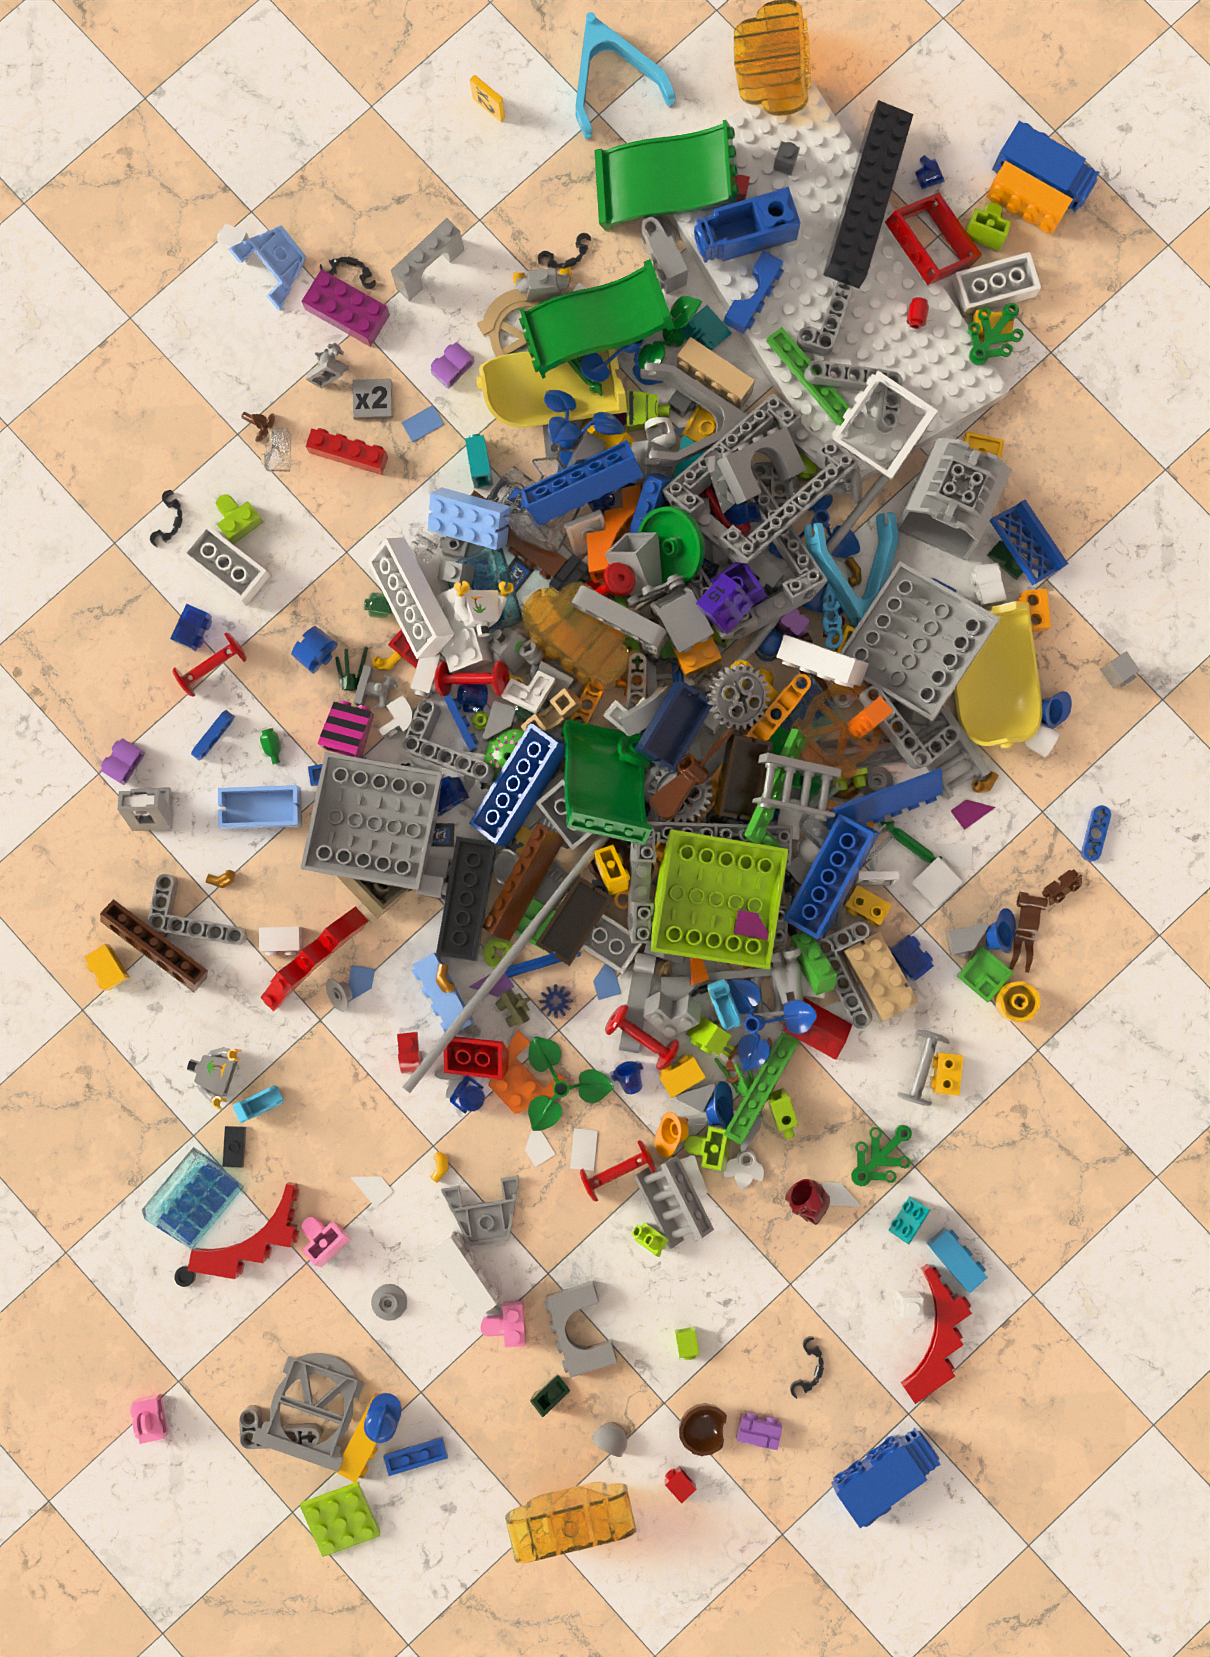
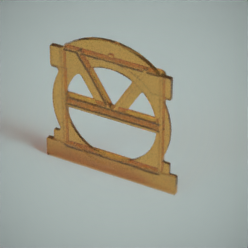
(814, 754)

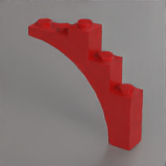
(313, 956)
(228, 1262)
(949, 1311)

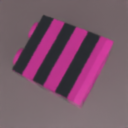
(346, 729)

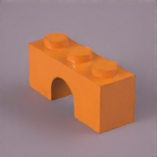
(869, 717)

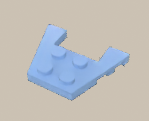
(278, 254)

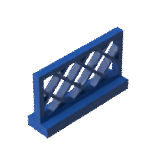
(1036, 538)

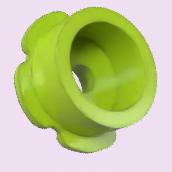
(475, 720)

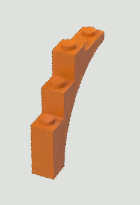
(616, 525)

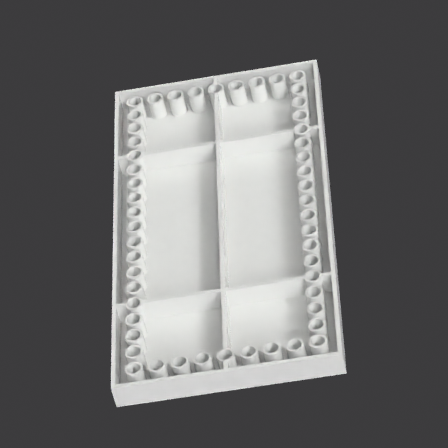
(875, 325)

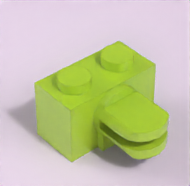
(988, 227)
(237, 520)
(710, 1037)
(713, 1148)

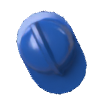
(1056, 709)
(1001, 933)
(720, 1107)
(382, 1418)

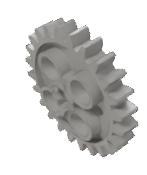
(754, 688)
(699, 803)

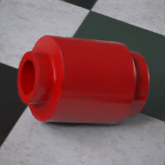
(917, 313)

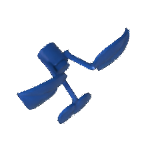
(597, 371)
(565, 432)
(847, 547)
(751, 1049)

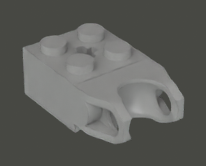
(665, 257)

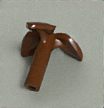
(260, 422)

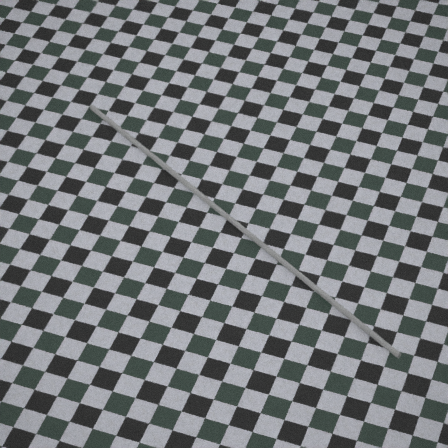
(601, 840)

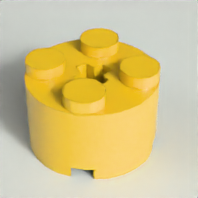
(1025, 1009)

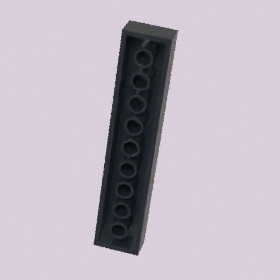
(868, 194)

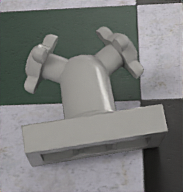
(328, 367)
(372, 688)

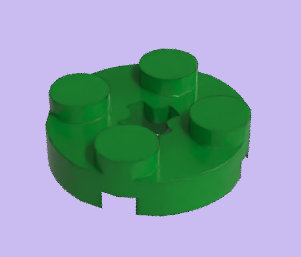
(627, 753)

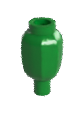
(271, 744)

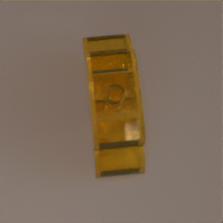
(773, 58)
(575, 638)
(570, 1521)

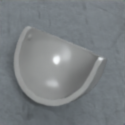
(504, 864)
(611, 1439)

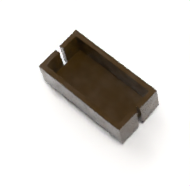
(741, 776)
(574, 921)

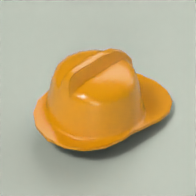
(670, 1133)

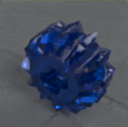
(551, 996)

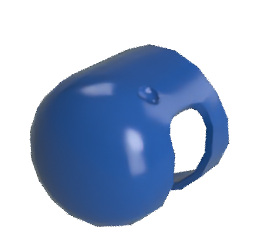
(770, 646)

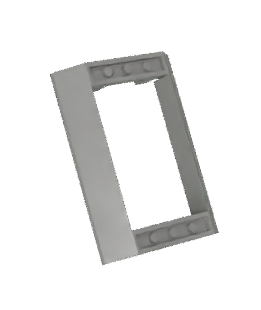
(772, 413)
(795, 591)
(643, 856)

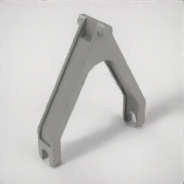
(725, 413)

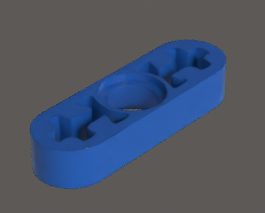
(212, 735)
(1095, 818)

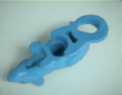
(831, 621)

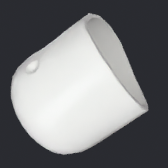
(661, 435)
(1043, 740)
(807, 850)

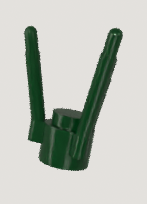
(349, 682)

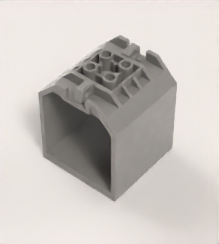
(954, 497)

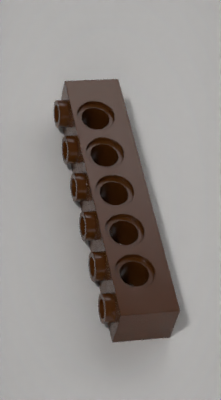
(153, 945)

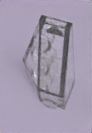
(277, 451)

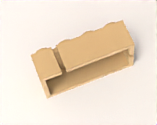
(715, 373)
(880, 976)

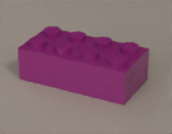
(345, 307)

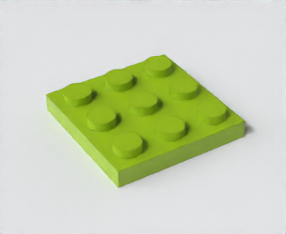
(340, 1519)

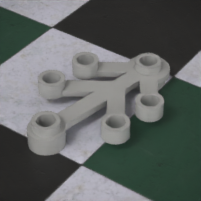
(652, 594)

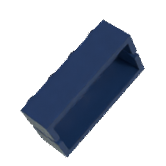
(674, 726)

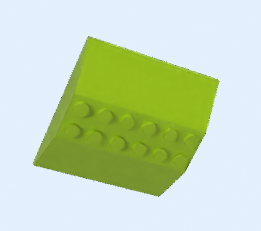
(702, 889)

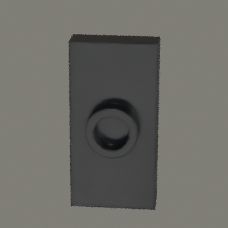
(234, 1146)

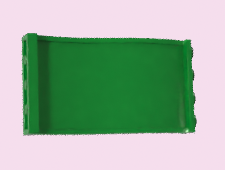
(666, 175)
(595, 319)
(601, 789)

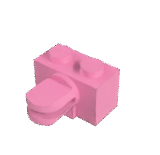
(324, 1240)
(509, 1324)
(149, 1419)

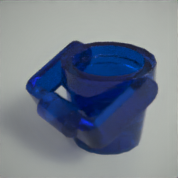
(929, 173)
(472, 696)
(628, 1076)
(470, 1097)

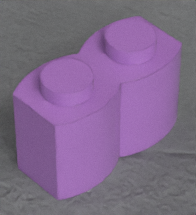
(452, 364)
(122, 761)

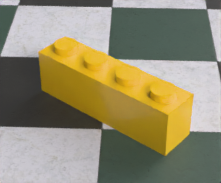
(358, 1452)

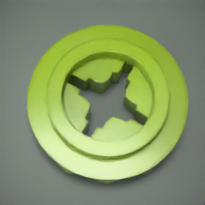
(489, 951)

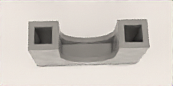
(443, 240)
(737, 465)
(577, 1358)

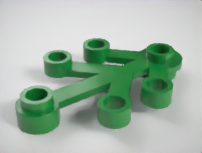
(992, 336)
(878, 1157)

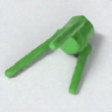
(743, 1082)

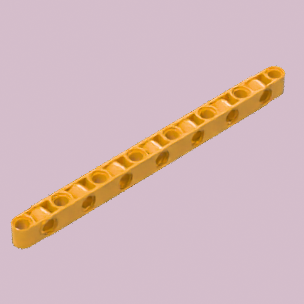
(785, 703)

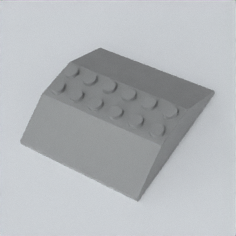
(919, 640)
(372, 821)

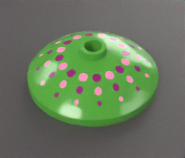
(499, 747)

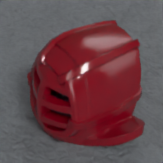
(808, 1201)

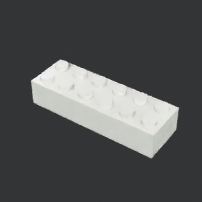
(410, 597)

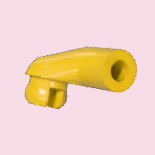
(384, 663)
(442, 1166)

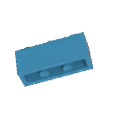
(957, 1259)

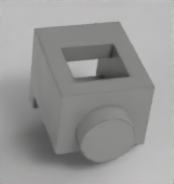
(458, 552)

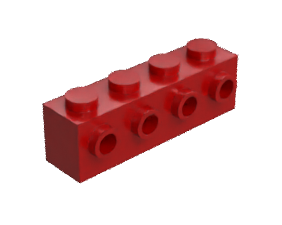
(346, 451)

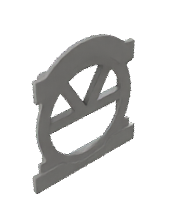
(326, 1453)

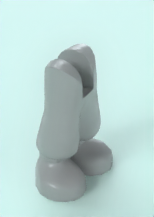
(789, 976)

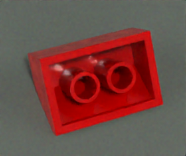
(826, 1034)
(476, 1058)

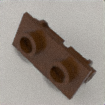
(1057, 893)

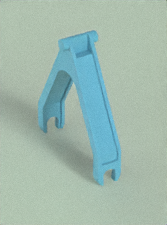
(601, 38)
(850, 603)

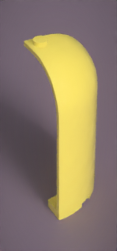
(517, 392)
(1001, 689)

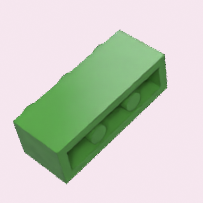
(814, 963)

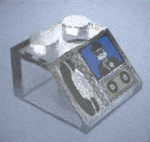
(508, 490)

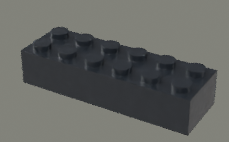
(466, 898)

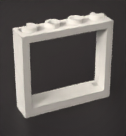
(861, 400)

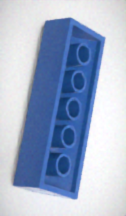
(581, 483)
(518, 785)
(891, 799)
(831, 876)

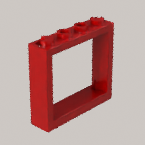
(950, 228)

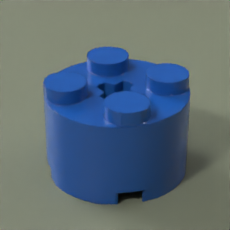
(314, 649)

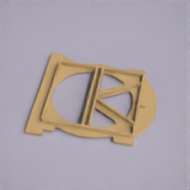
(494, 321)

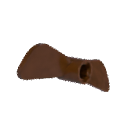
(672, 796)

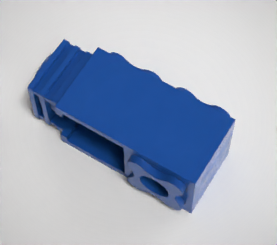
(1049, 163)
(748, 226)
(885, 1476)

